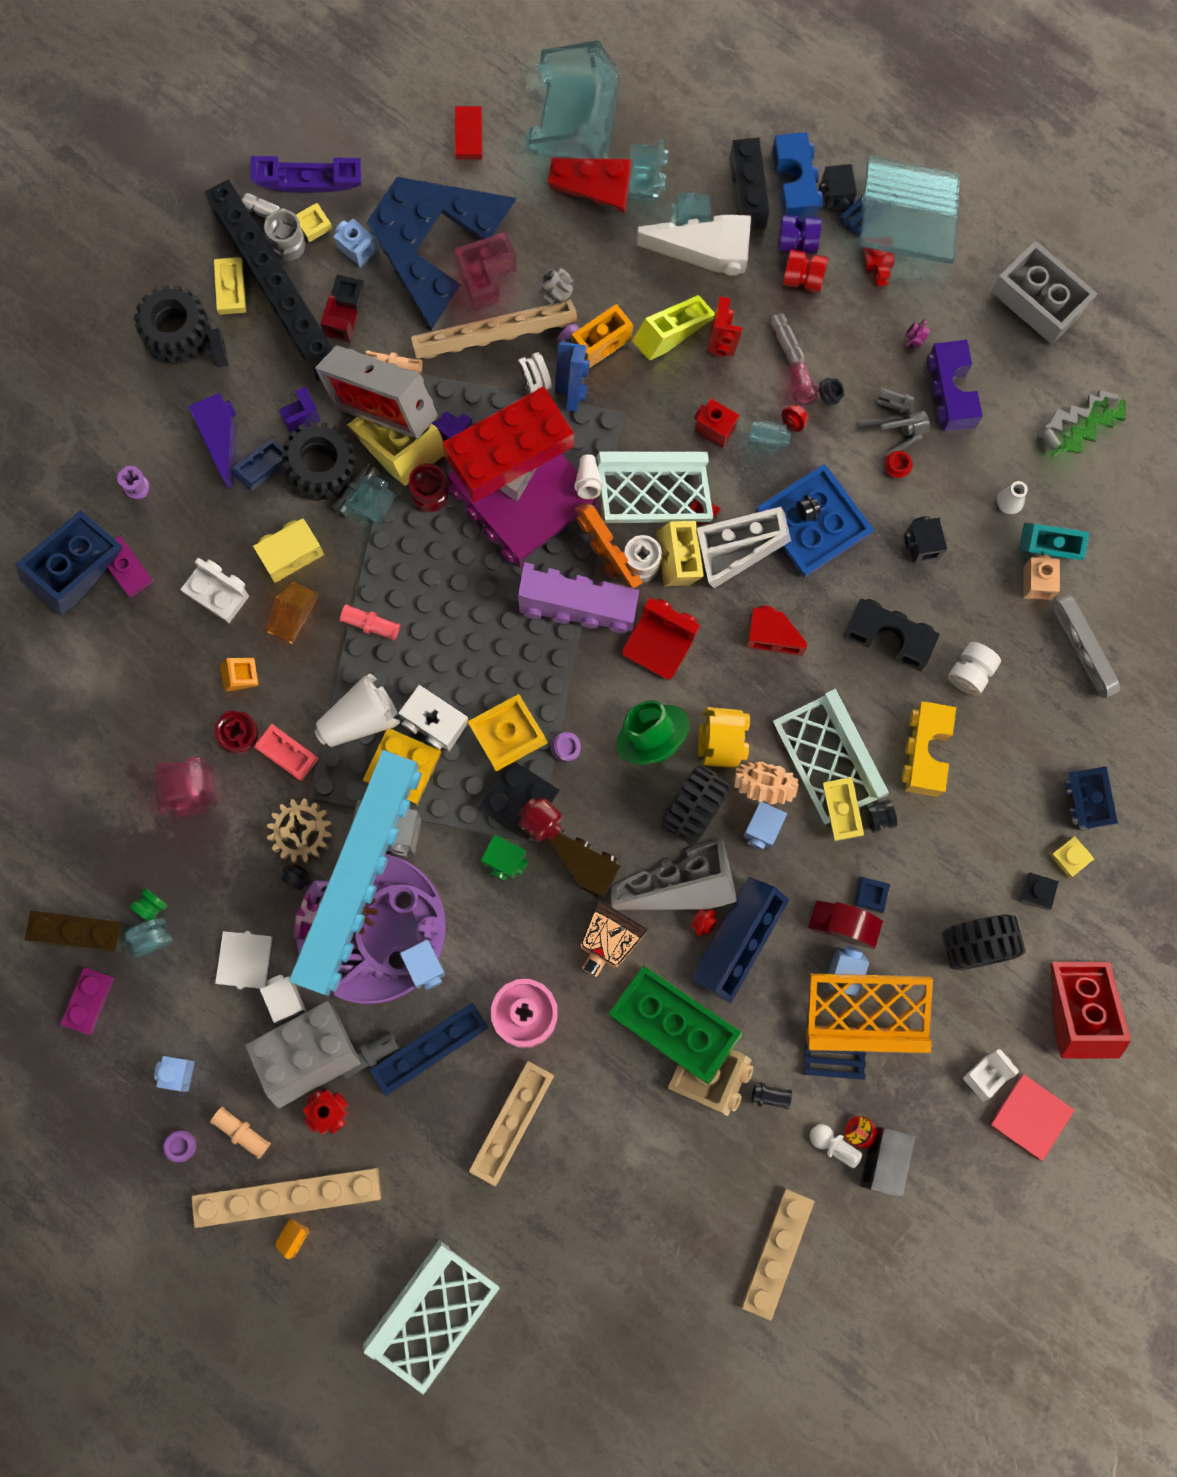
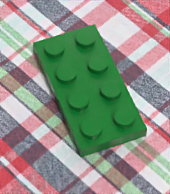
(675, 1024)

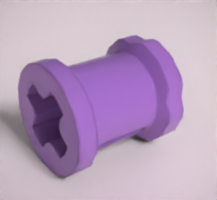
(133, 482)

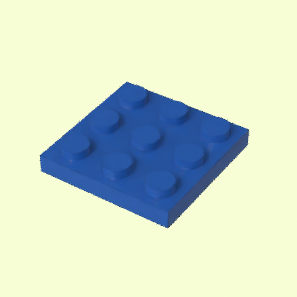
(835, 531)

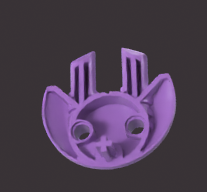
(395, 930)

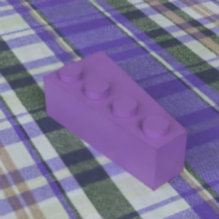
(576, 600)

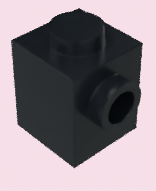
(838, 187)
(925, 539)

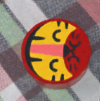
(861, 1132)

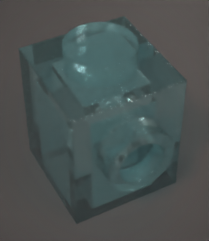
(691, 206)

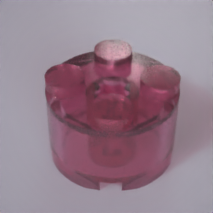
(185, 787)

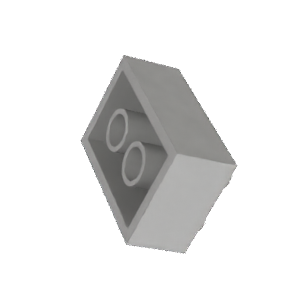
(1043, 292)
(302, 1054)

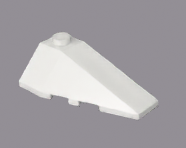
(710, 245)

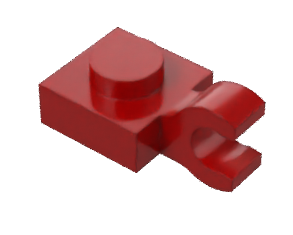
(880, 262)

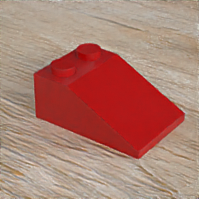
(1087, 1011)

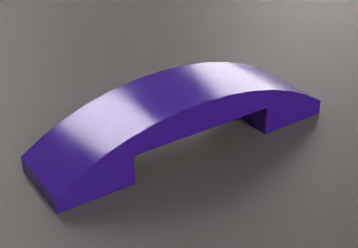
(306, 177)

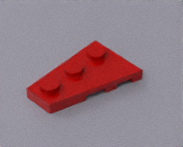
(594, 178)

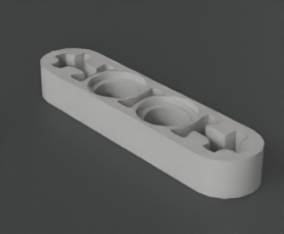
(1086, 646)

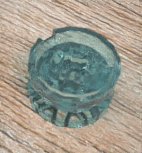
(148, 937)

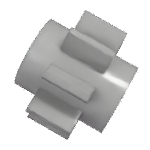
(556, 285)

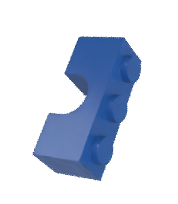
(794, 156)

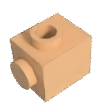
(1041, 578)

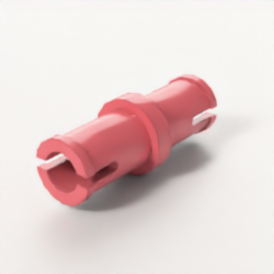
(370, 622)

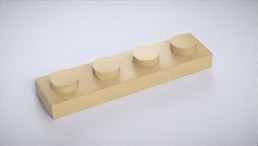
(511, 1123)
(777, 1254)

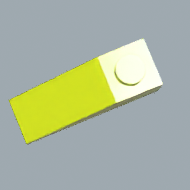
(671, 326)

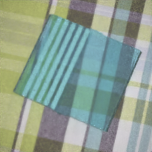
(910, 209)

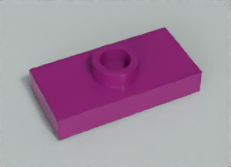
(129, 570)

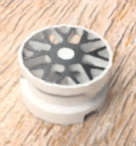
(534, 373)

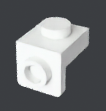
(990, 1074)

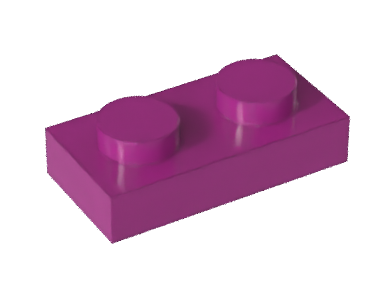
(87, 1001)

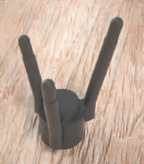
(912, 424)

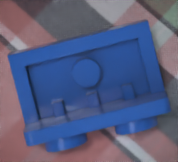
(570, 373)

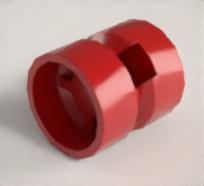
(805, 270)

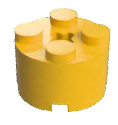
(723, 737)

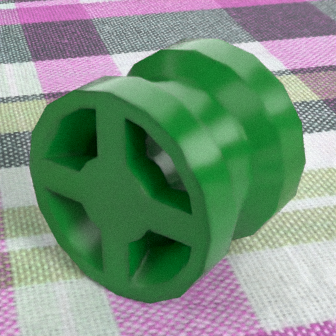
(148, 905)

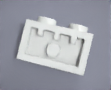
(215, 590)

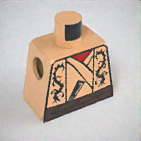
(609, 938)

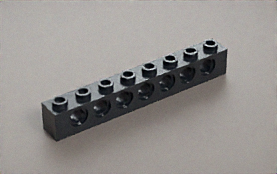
(269, 274)

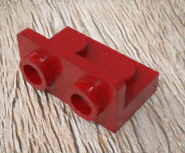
(723, 335)

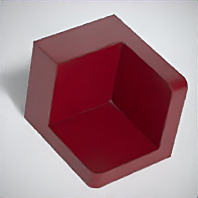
(338, 321)

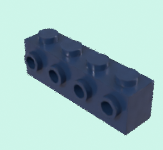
(736, 942)

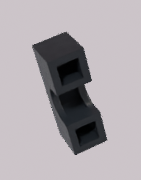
(749, 175)
(914, 639)

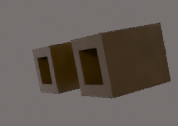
(76, 932)

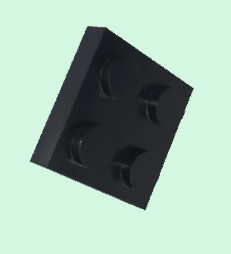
(512, 792)

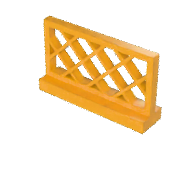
(863, 1037)

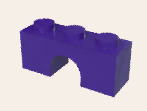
(955, 407)

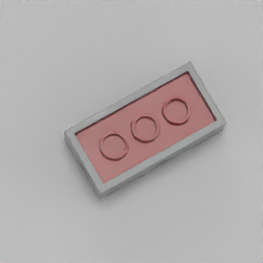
(377, 391)

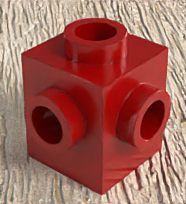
(337, 1112)

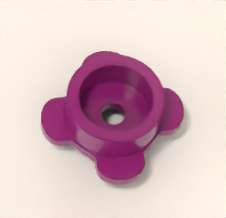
(917, 334)

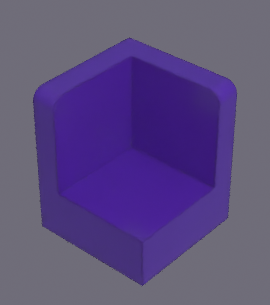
(300, 412)
(450, 425)

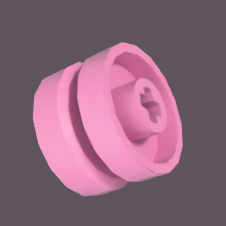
(518, 996)

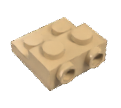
(723, 1089)

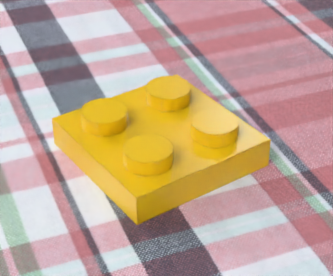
(507, 732)
(410, 749)

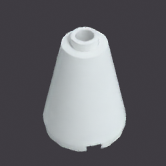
(357, 714)

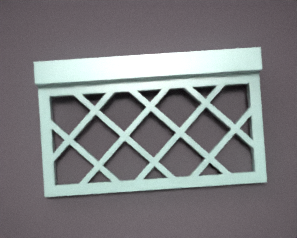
(656, 464)
(849, 739)
(405, 1307)

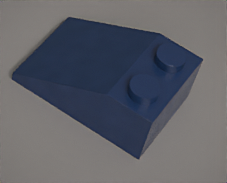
(68, 562)

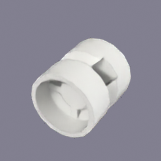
(643, 557)
(976, 665)

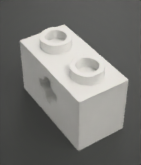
(425, 704)

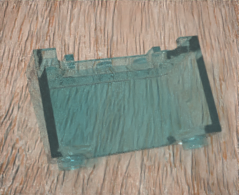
(577, 102)

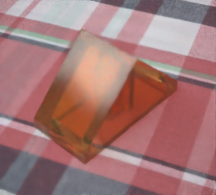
(291, 611)

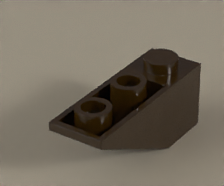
(586, 867)

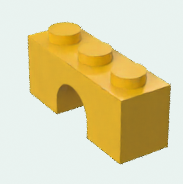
(924, 773)

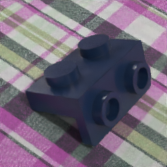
(1092, 798)

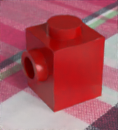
(716, 422)

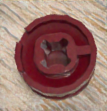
(236, 732)

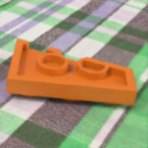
(615, 560)

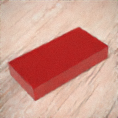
(468, 132)

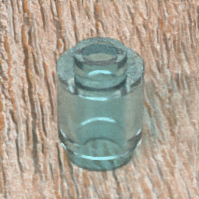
(769, 435)

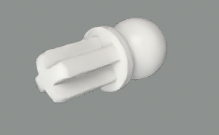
(823, 1137)

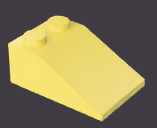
(398, 451)

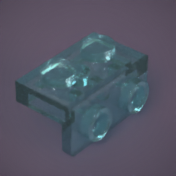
(646, 171)

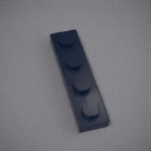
(429, 1049)

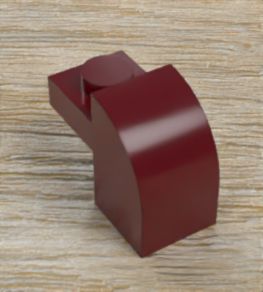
(846, 922)

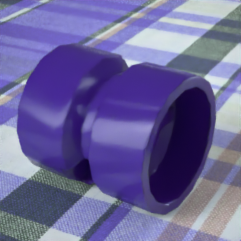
(799, 234)

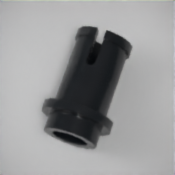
(771, 1096)

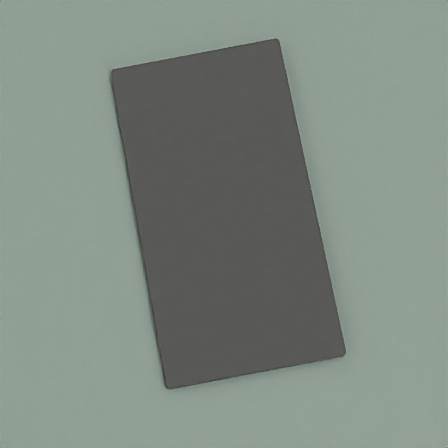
(461, 625)

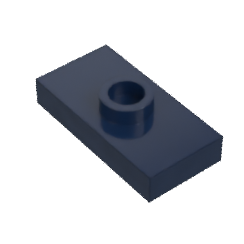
(259, 464)

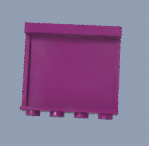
(535, 518)

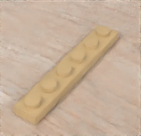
(493, 329)
(286, 1197)

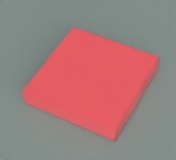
(1032, 1117)

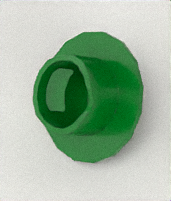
(652, 733)

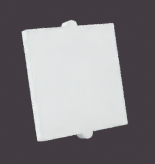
(244, 960)

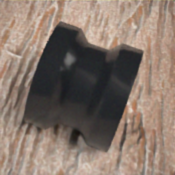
(881, 816)

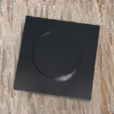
(348, 291)
(216, 347)
(1039, 891)

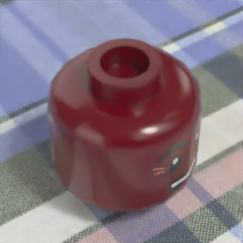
(540, 819)

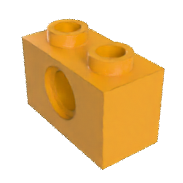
(604, 334)

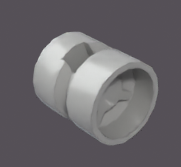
(285, 235)

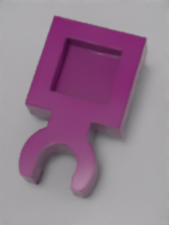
(305, 917)

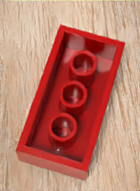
(508, 444)

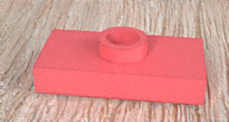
(286, 752)

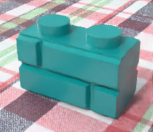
(1054, 541)

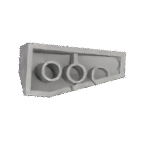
(692, 882)

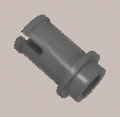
(895, 400)

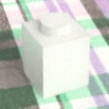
(282, 999)

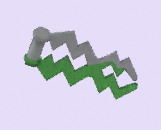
(1074, 444)

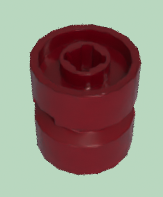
(428, 487)

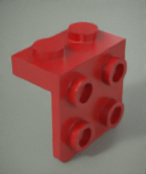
(661, 638)

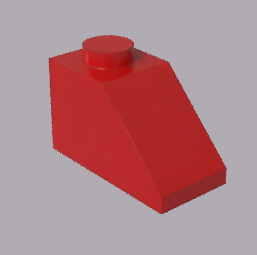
(774, 632)

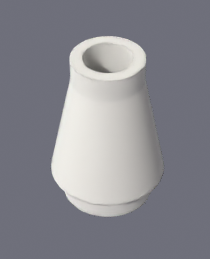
(588, 479)
(1012, 498)

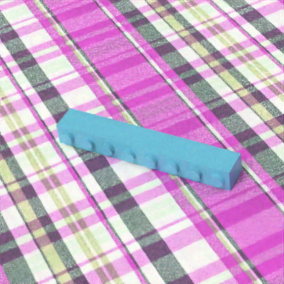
(355, 874)

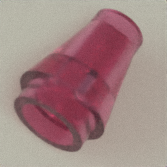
(803, 385)

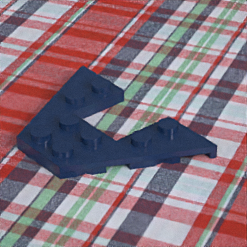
(405, 220)

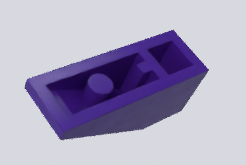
(219, 432)

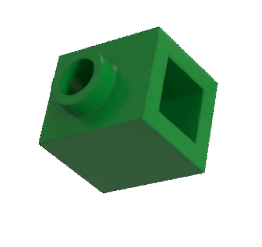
(504, 859)

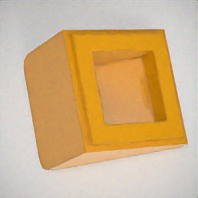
(238, 673)
(291, 1238)

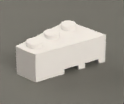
(741, 542)

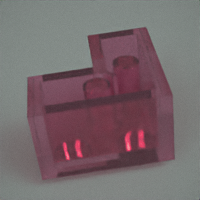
(481, 265)

